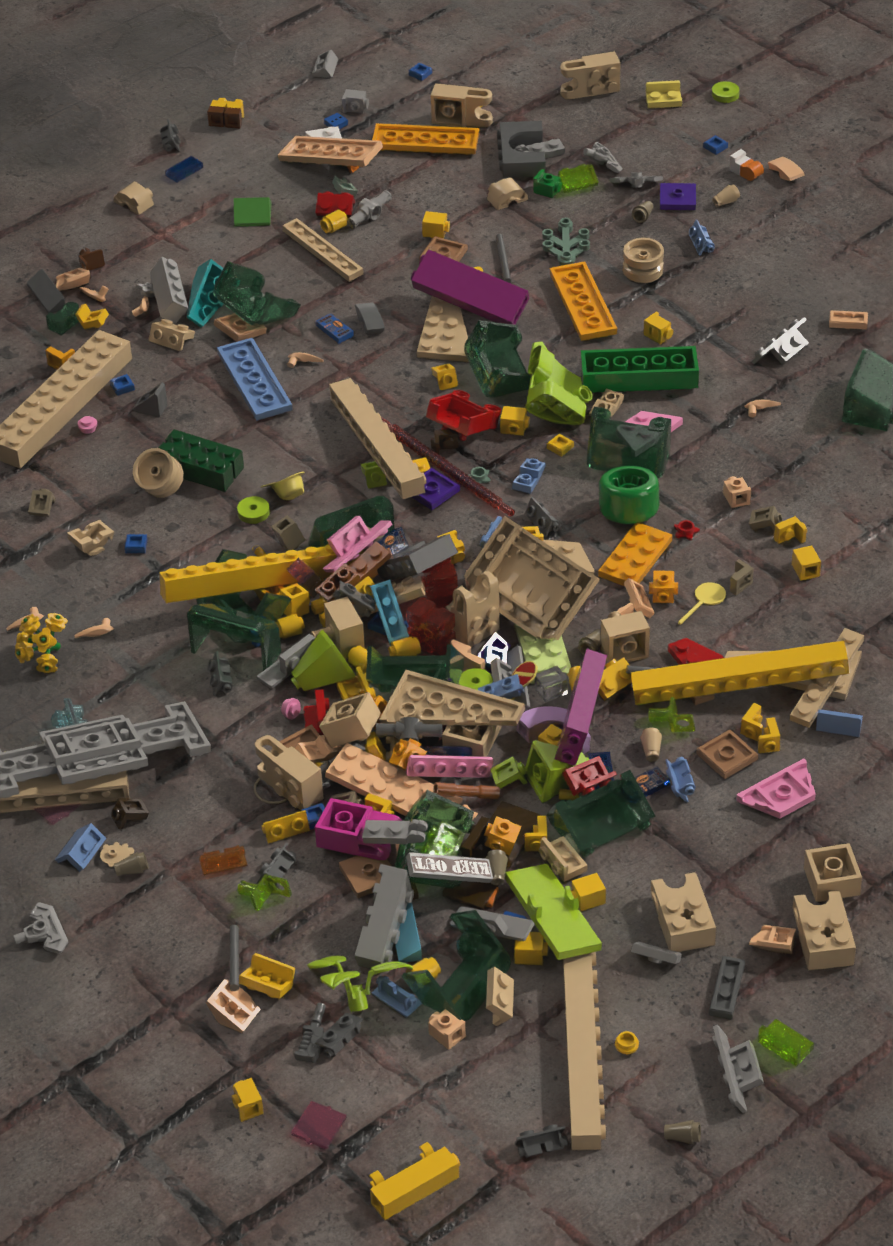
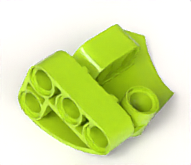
(554, 390)

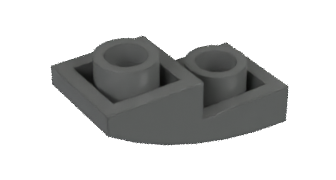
(370, 317)

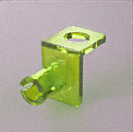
(670, 714)
(260, 892)

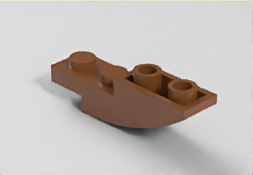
(360, 568)

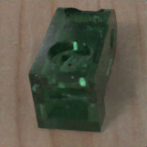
(63, 319)

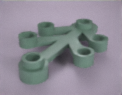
(565, 227)

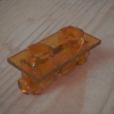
(217, 862)

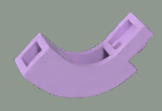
(536, 720)

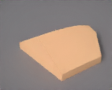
(72, 279)
(774, 939)
(232, 1008)

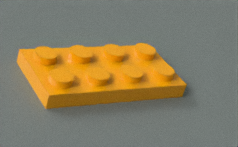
(635, 554)

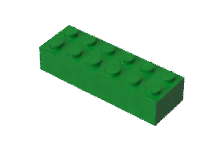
(640, 369)

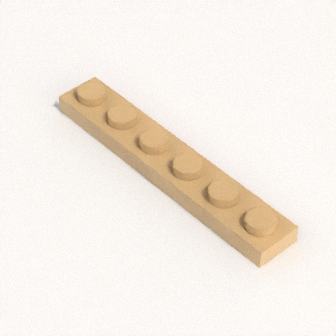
(323, 249)
(821, 688)

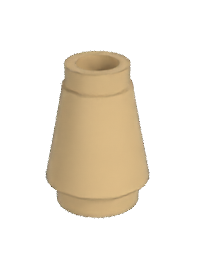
(727, 195)
(651, 743)

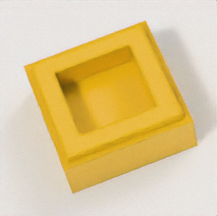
(560, 445)

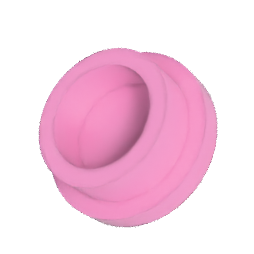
(87, 424)
(291, 708)

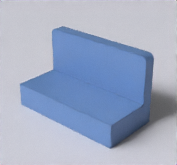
(839, 723)
(82, 846)

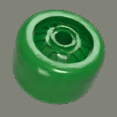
(629, 494)

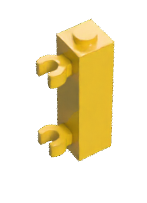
(414, 1182)

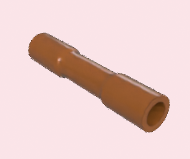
(480, 791)

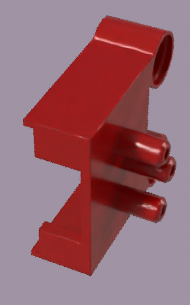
(460, 414)

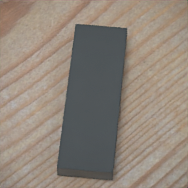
(727, 987)

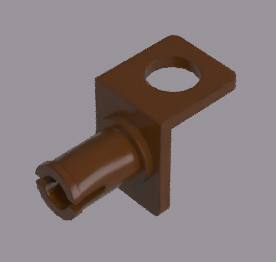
(91, 260)

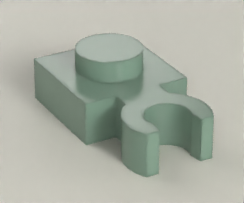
(342, 186)

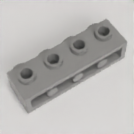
(168, 290)

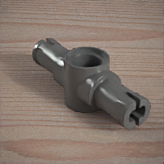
(408, 728)

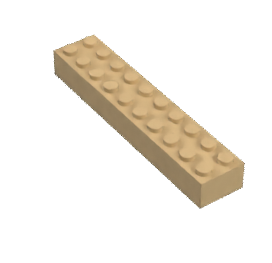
(62, 397)

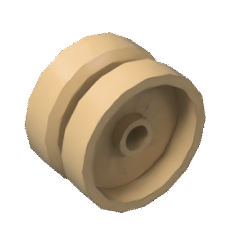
(643, 260)
(158, 472)

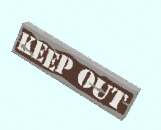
(449, 867)

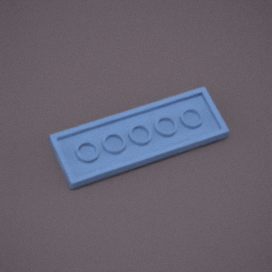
(254, 379)

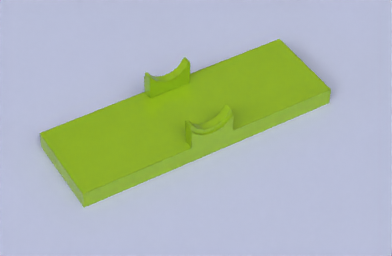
(553, 911)

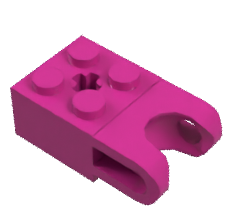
(343, 826)

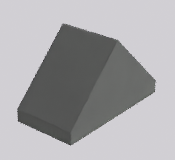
(152, 402)

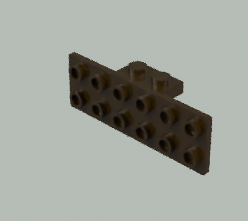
(478, 893)

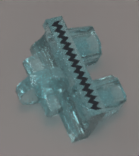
(69, 715)

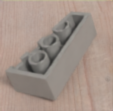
(384, 917)

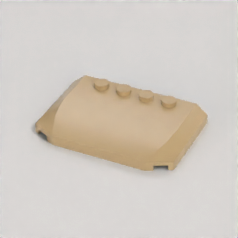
(535, 582)

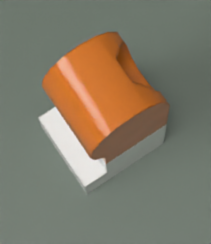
(744, 166)

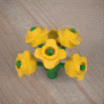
(44, 640)

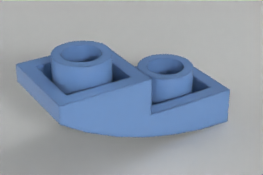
(529, 475)

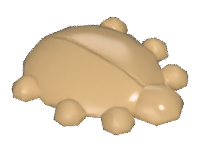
(115, 853)

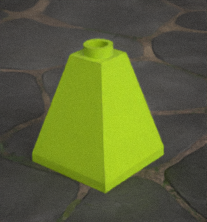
(321, 665)
(545, 772)

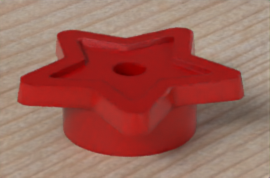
(685, 529)

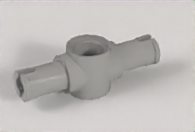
(369, 209)

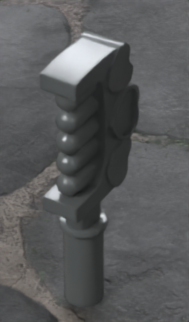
(308, 1050)

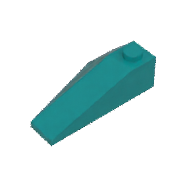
(202, 300)

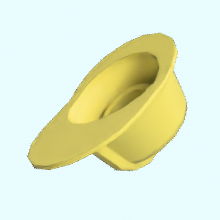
(289, 487)

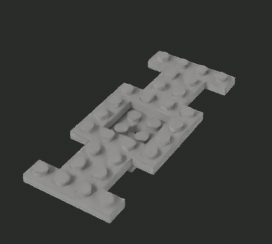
(68, 745)

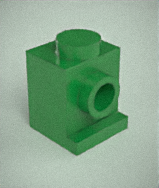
(546, 184)

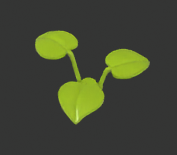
(356, 994)

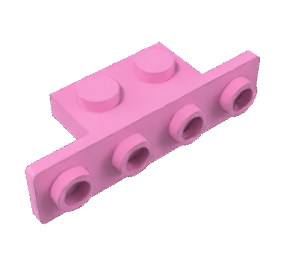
(352, 539)
(449, 766)

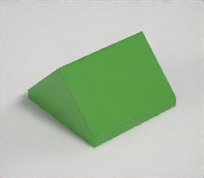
(252, 211)

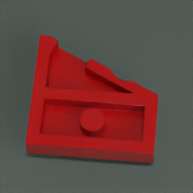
(688, 651)

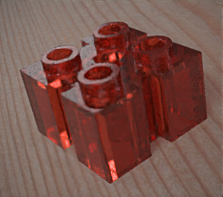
(440, 583)
(431, 625)

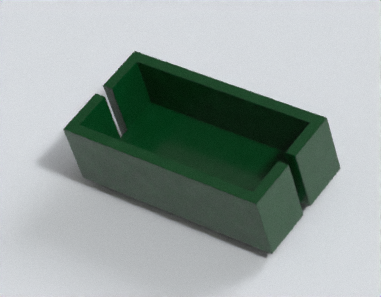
(204, 459)

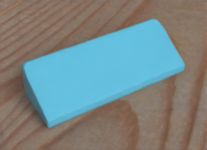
(389, 611)
(408, 945)

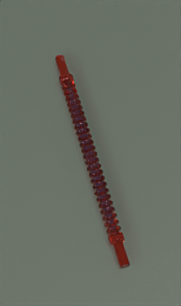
(448, 468)

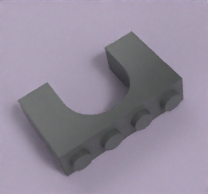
(518, 163)
(417, 558)

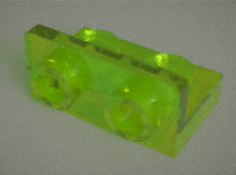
(578, 178)
(443, 840)
(785, 1042)

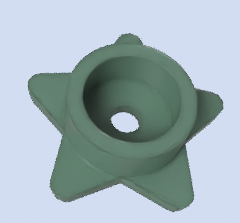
(480, 475)

